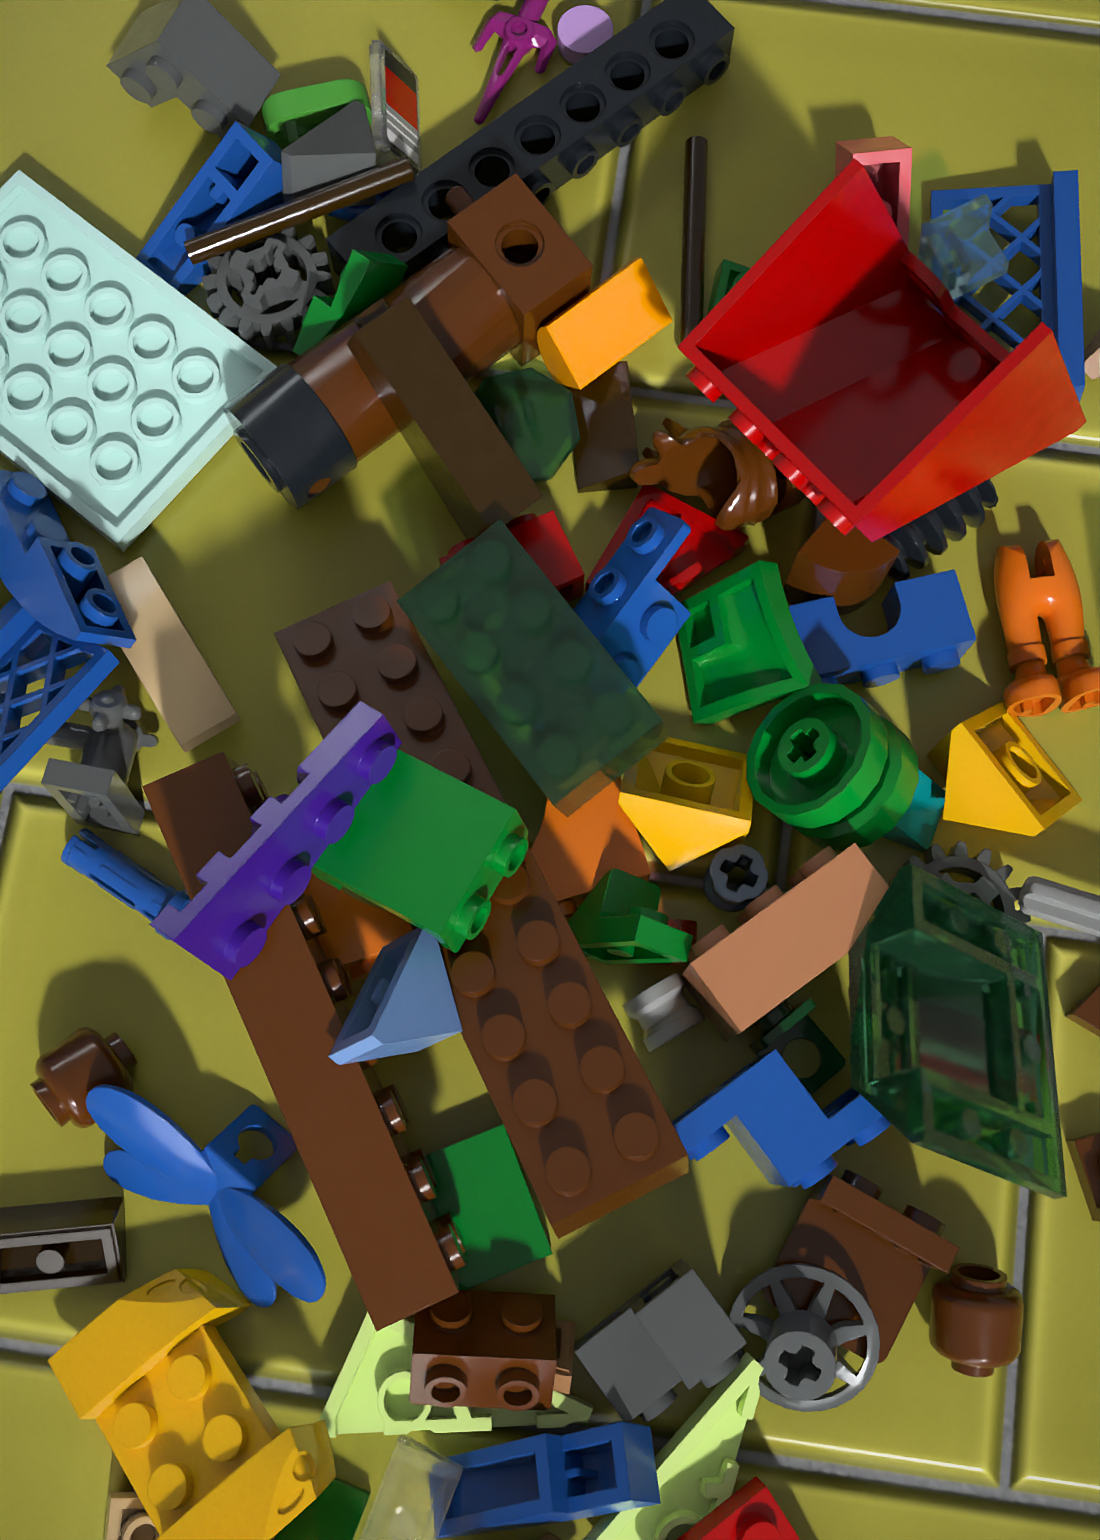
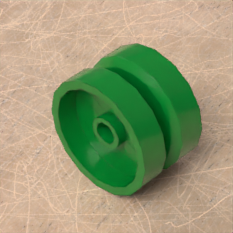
(832, 767)

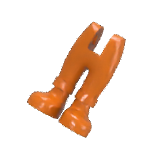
(1058, 601)

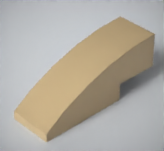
(170, 660)

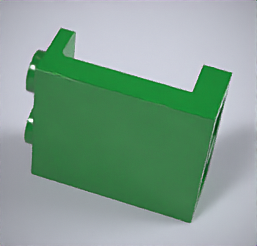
(427, 850)

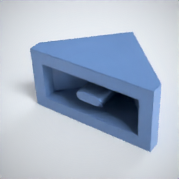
(401, 1004)

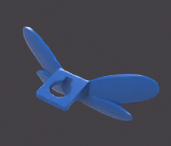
(168, 1166)

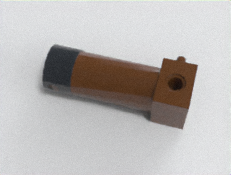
(482, 298)

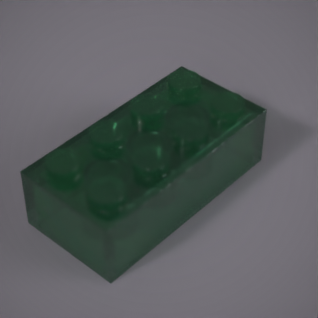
(534, 669)

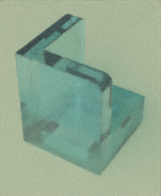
(962, 247)

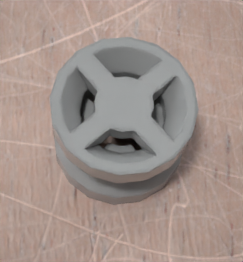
(663, 1012)

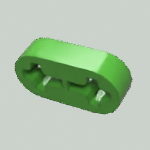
(301, 109)

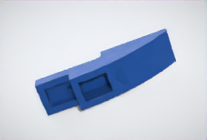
(48, 574)

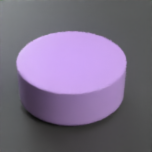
(582, 31)

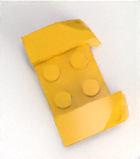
(188, 1416)

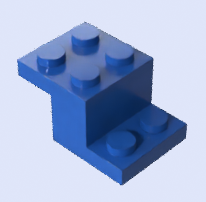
(778, 1122)

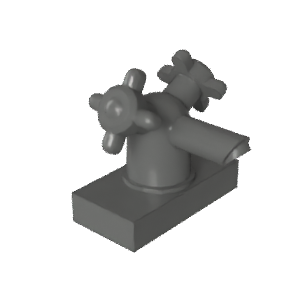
(96, 786)

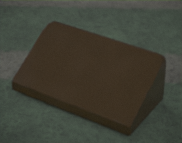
(606, 432)
(62, 1245)

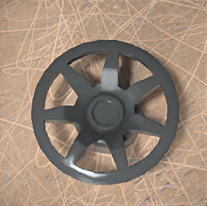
(801, 1345)

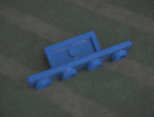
(628, 605)

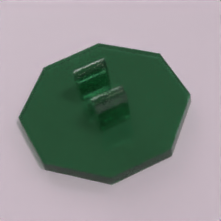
(533, 417)

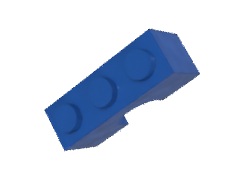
(924, 629)

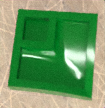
(742, 645)

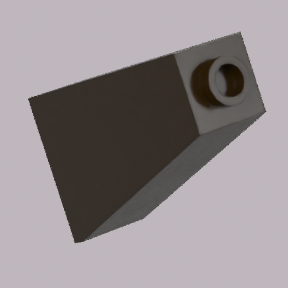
(441, 418)

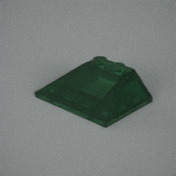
(957, 1031)

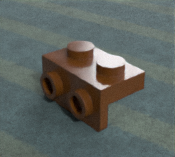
(485, 1351)

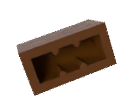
(839, 567)

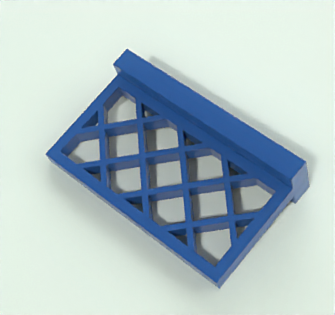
(1056, 256)
(34, 653)

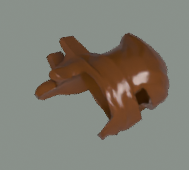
(721, 469)

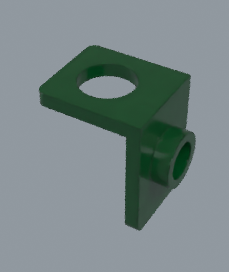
(790, 1023)

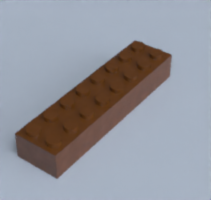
(337, 1114)

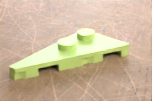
(376, 1388)
(695, 1465)

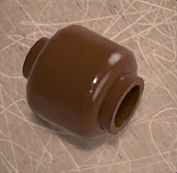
(75, 1068)
(976, 1319)

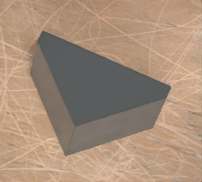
(329, 154)

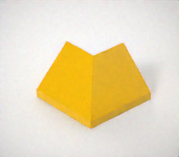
(1000, 776)
(688, 800)

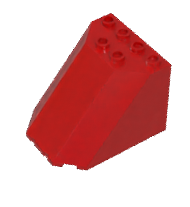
(863, 380)

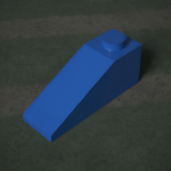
(233, 184)

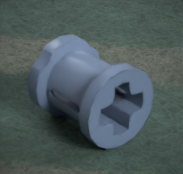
(716, 879)

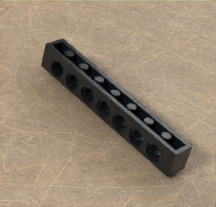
(611, 90)

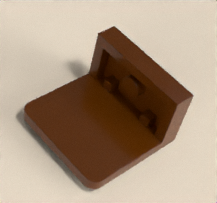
(869, 1246)

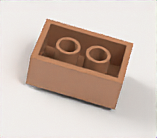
(783, 939)

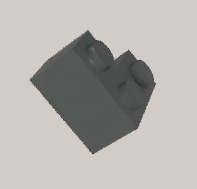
(199, 58)
(658, 1339)

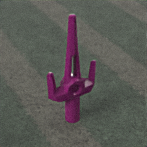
(518, 36)

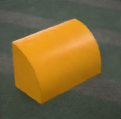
(603, 326)

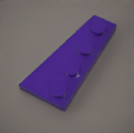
(289, 833)

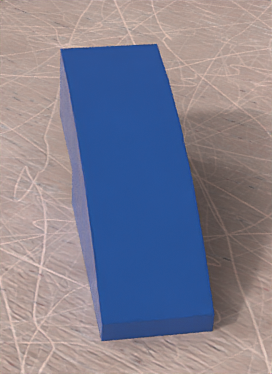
(553, 1480)

